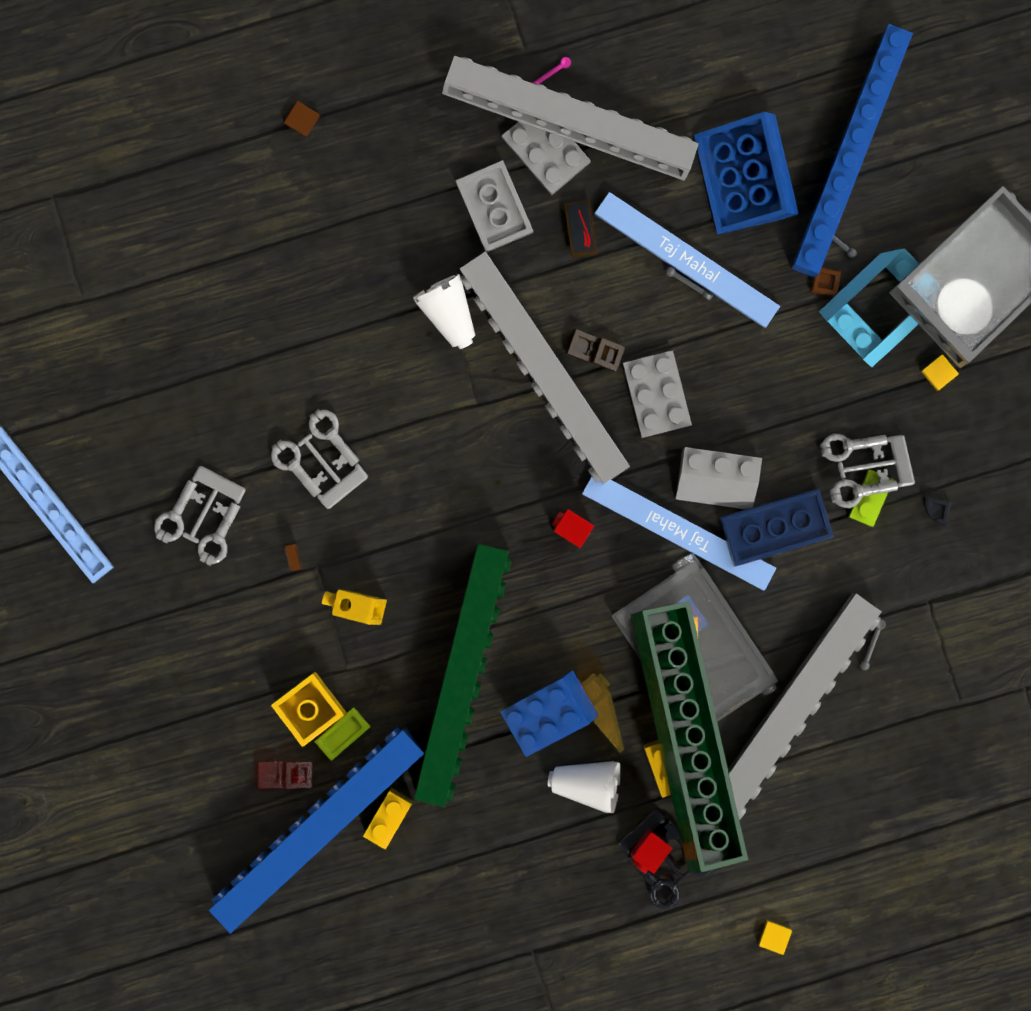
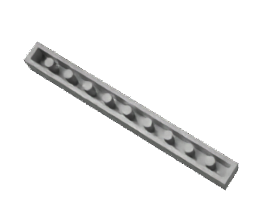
(570, 117)
(544, 368)
(801, 698)

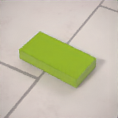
(342, 734)

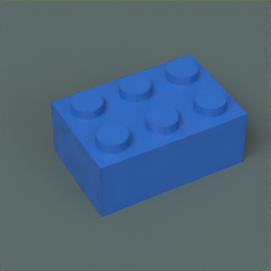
(549, 713)

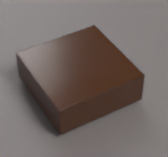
(302, 119)
(826, 282)
(293, 557)

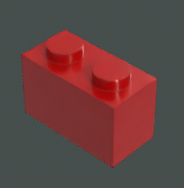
(572, 527)
(650, 852)

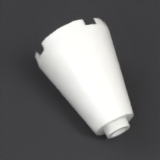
(448, 310)
(588, 784)

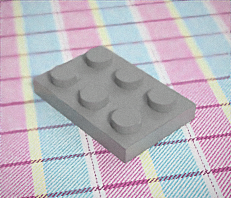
(547, 155)
(494, 206)
(657, 394)

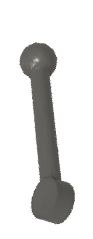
(851, 252)
(670, 271)
(864, 665)

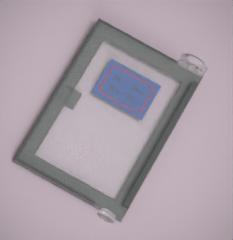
(729, 655)

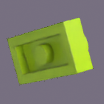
(869, 506)

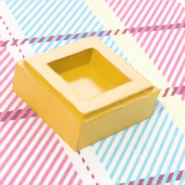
(939, 372)
(775, 937)

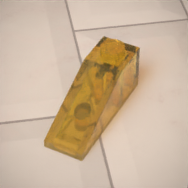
(602, 701)

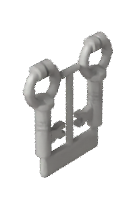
(901, 461)
(219, 484)
(343, 486)

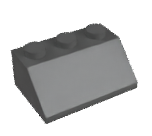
(718, 478)

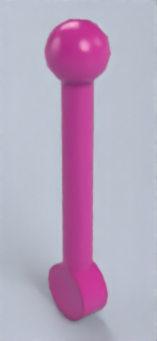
(565, 63)

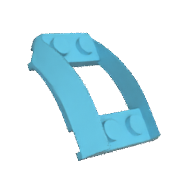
(852, 326)

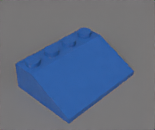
(746, 173)

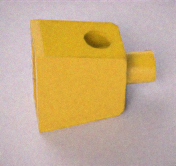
(363, 607)

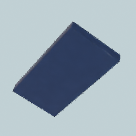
(776, 527)

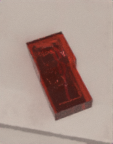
(284, 774)

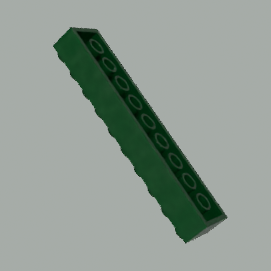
(461, 676)
(689, 737)

